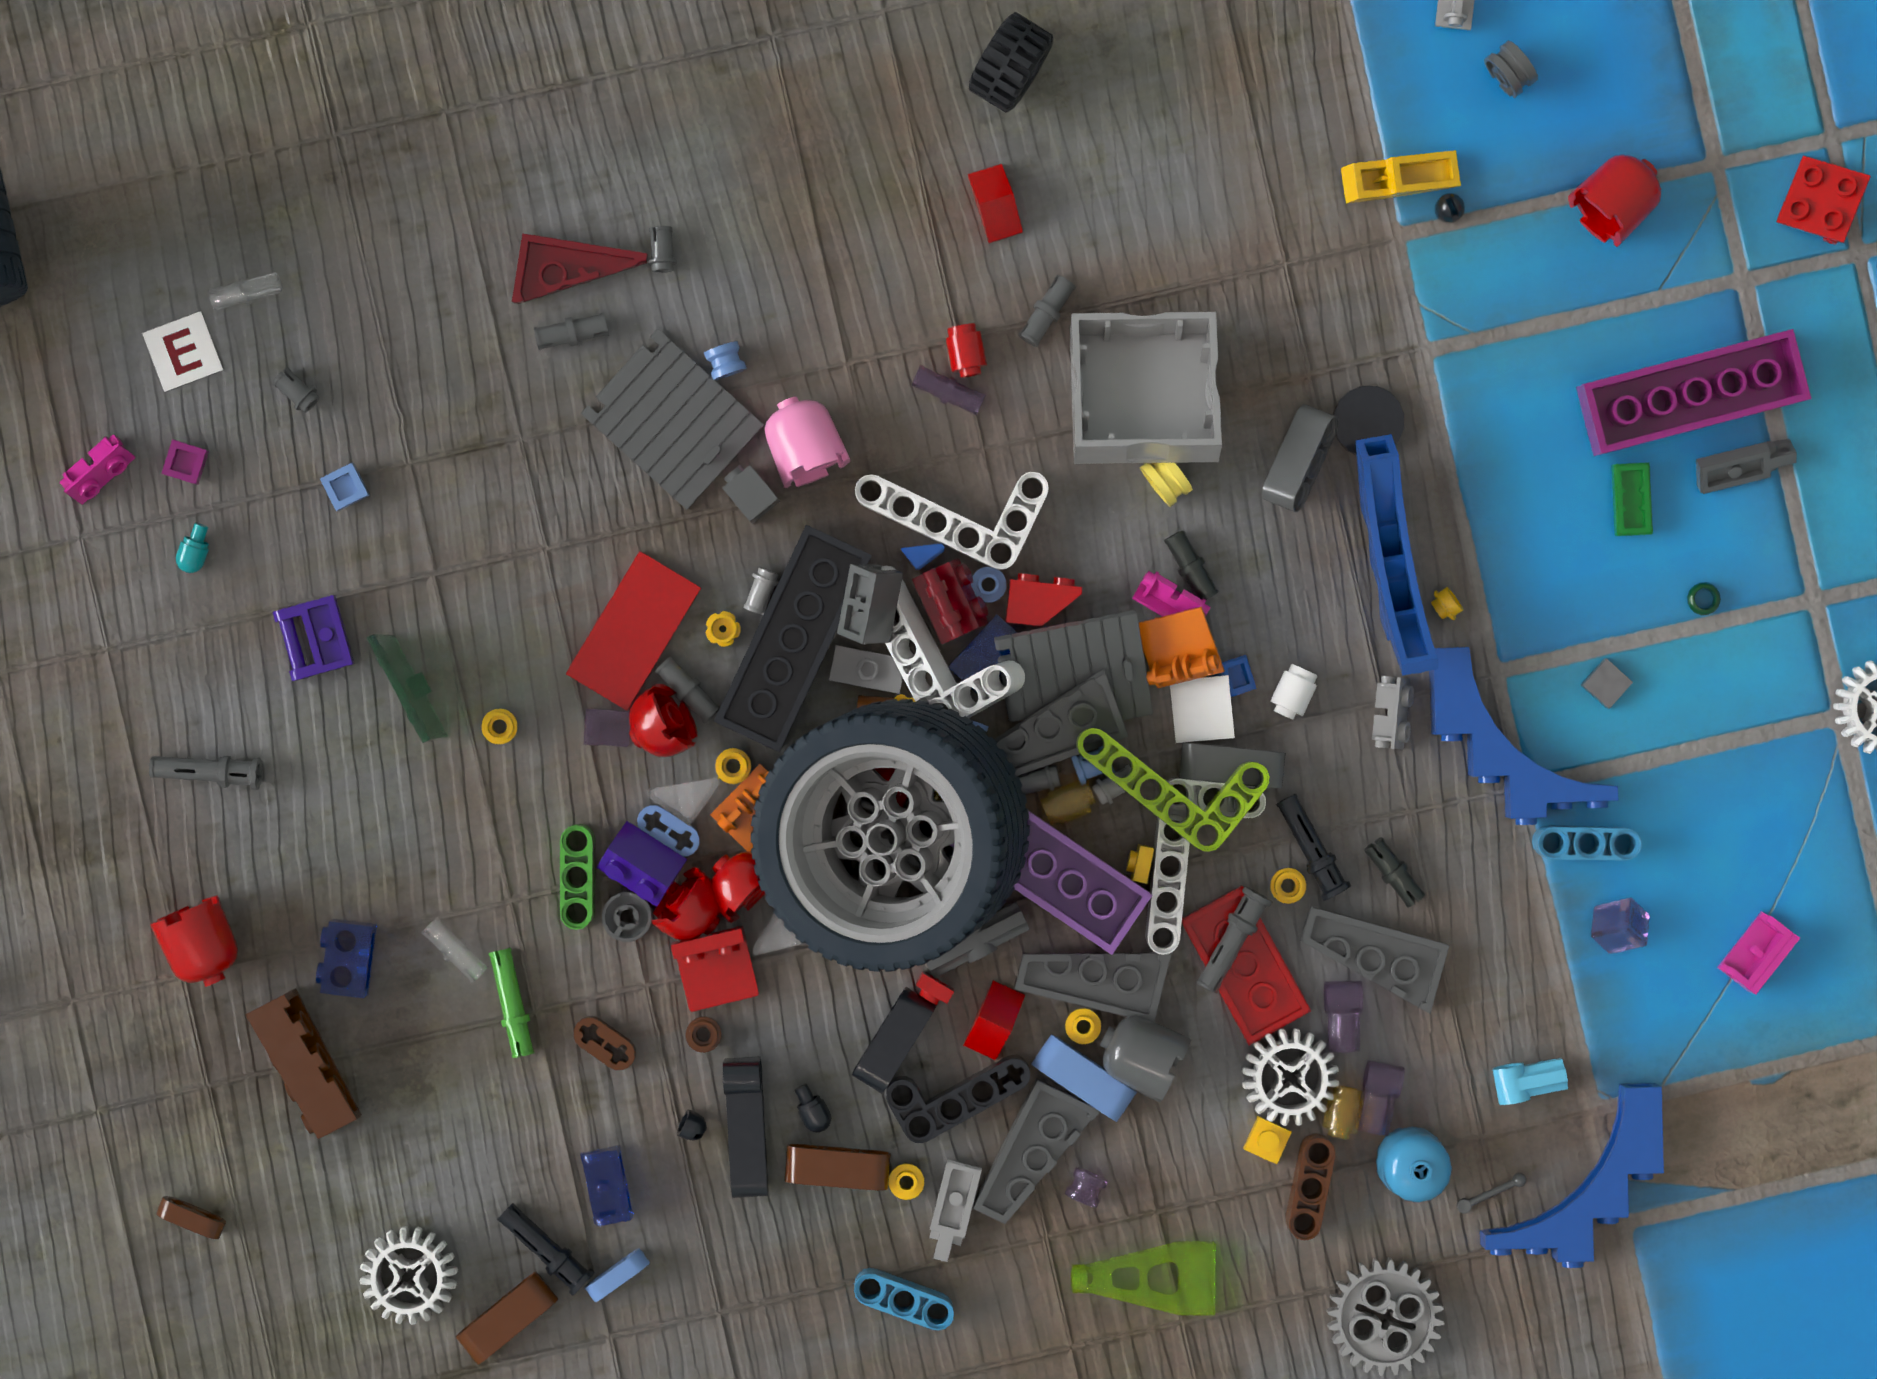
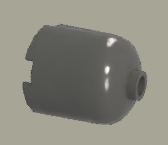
(1143, 1054)

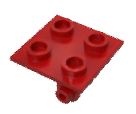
(1823, 199)

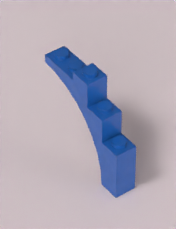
(1391, 555)
(1527, 786)
(1568, 1227)

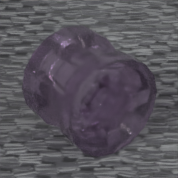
(1086, 1187)

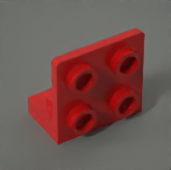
(716, 968)

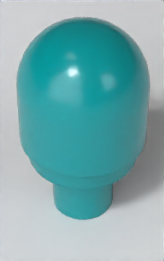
(193, 550)

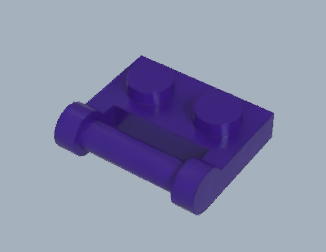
(325, 636)

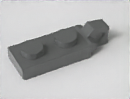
(1743, 465)

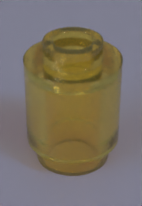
(1068, 802)
(1343, 1112)

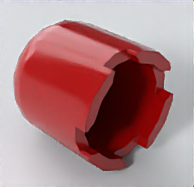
(1617, 197)
(197, 942)

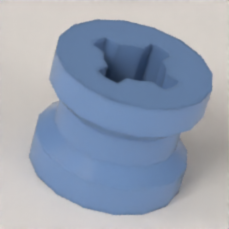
(725, 360)

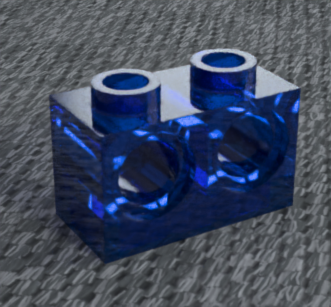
(357, 960)

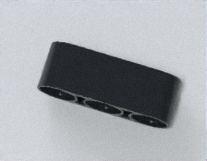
(893, 1040)

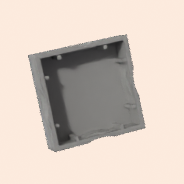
(1145, 388)

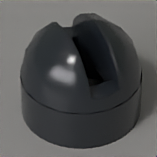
(1442, 209)
(691, 1126)

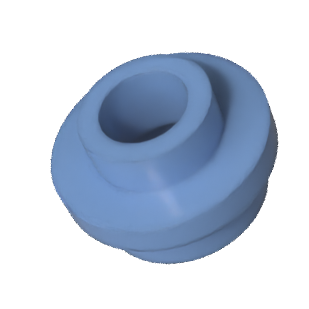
(997, 576)

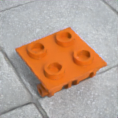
(1179, 648)
(736, 811)

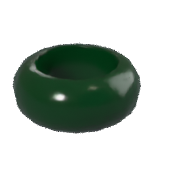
(1691, 598)

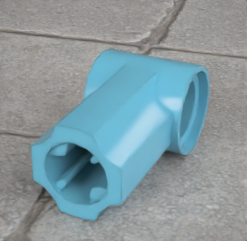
(1519, 1082)

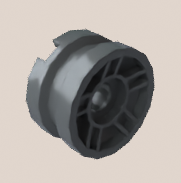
(1511, 69)
(617, 927)

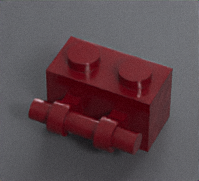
(951, 600)

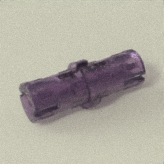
(948, 390)

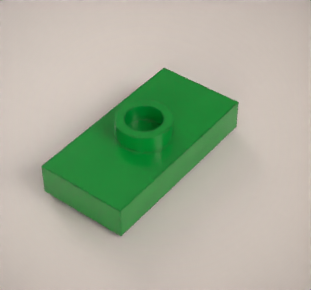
(1632, 499)

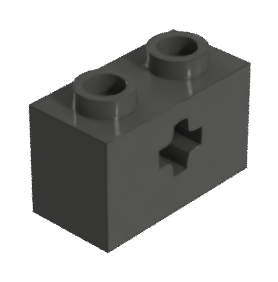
(749, 493)

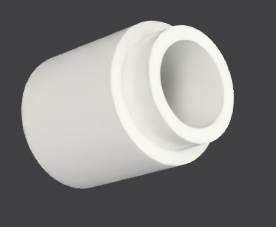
(1294, 692)

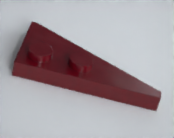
(557, 264)

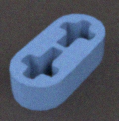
(673, 824)
(617, 1275)

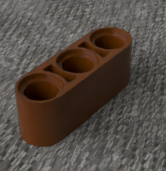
(837, 1167)
(1310, 1204)
(506, 1318)

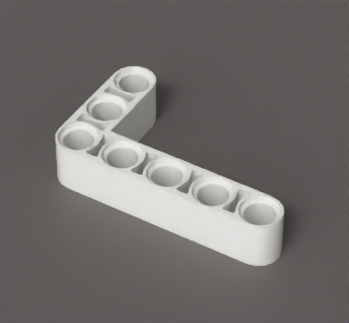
(956, 523)
(929, 659)
(1180, 849)

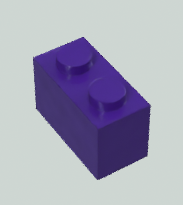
(641, 863)

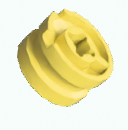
(1166, 480)

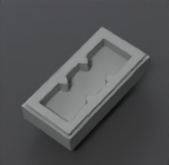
(865, 669)

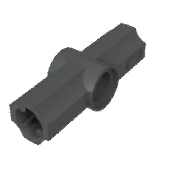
(1003, 926)

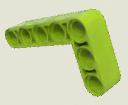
(1168, 794)

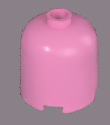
(804, 441)

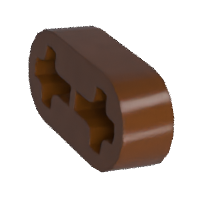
(610, 1036)
(191, 1217)

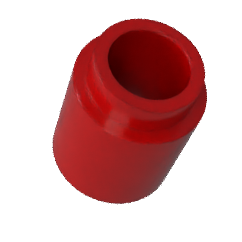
(966, 350)

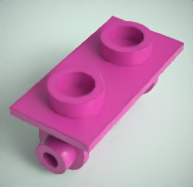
(85, 481)
(1163, 598)

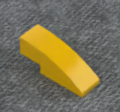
(1400, 176)

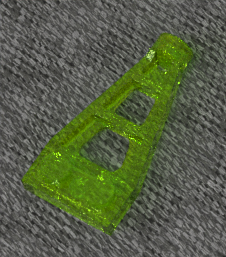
(1195, 1278)

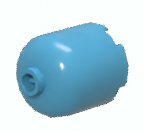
(1399, 1158)

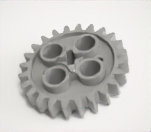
(1373, 1345)

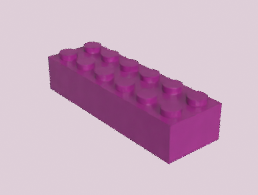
(1693, 392)

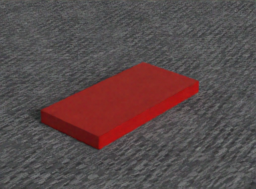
(633, 630)
(1258, 984)

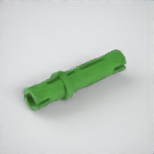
(511, 1002)

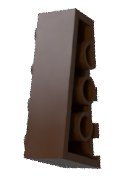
(304, 1064)

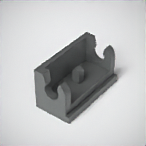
(869, 603)

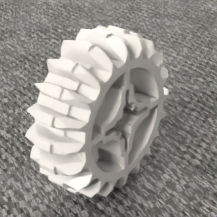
(1858, 690)
(1278, 1089)
(397, 1263)

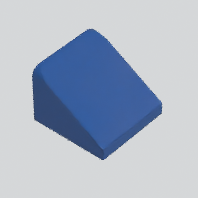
(922, 555)
(1239, 674)

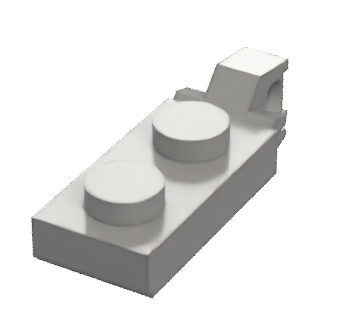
(953, 1206)

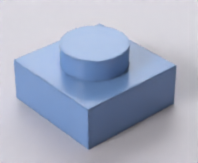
(344, 486)

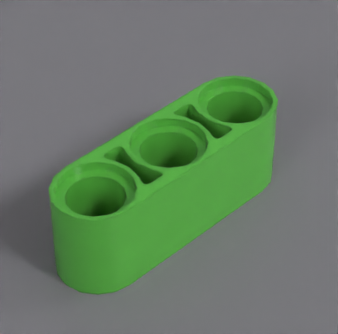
(577, 894)

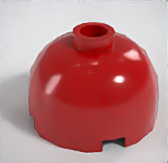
(660, 724)
(736, 884)
(688, 908)

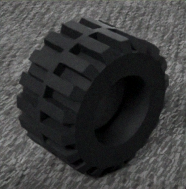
(1010, 62)

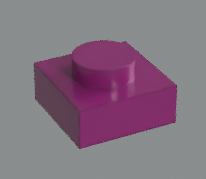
(185, 462)

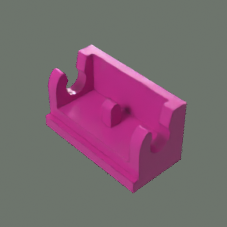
(1758, 952)

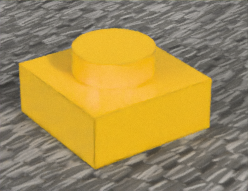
(1140, 863)
(1267, 1140)

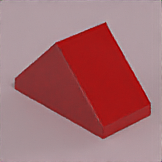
(995, 203)
(994, 1020)

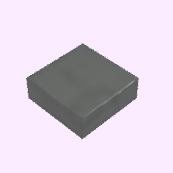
(1606, 683)

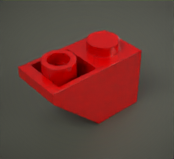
(1038, 602)

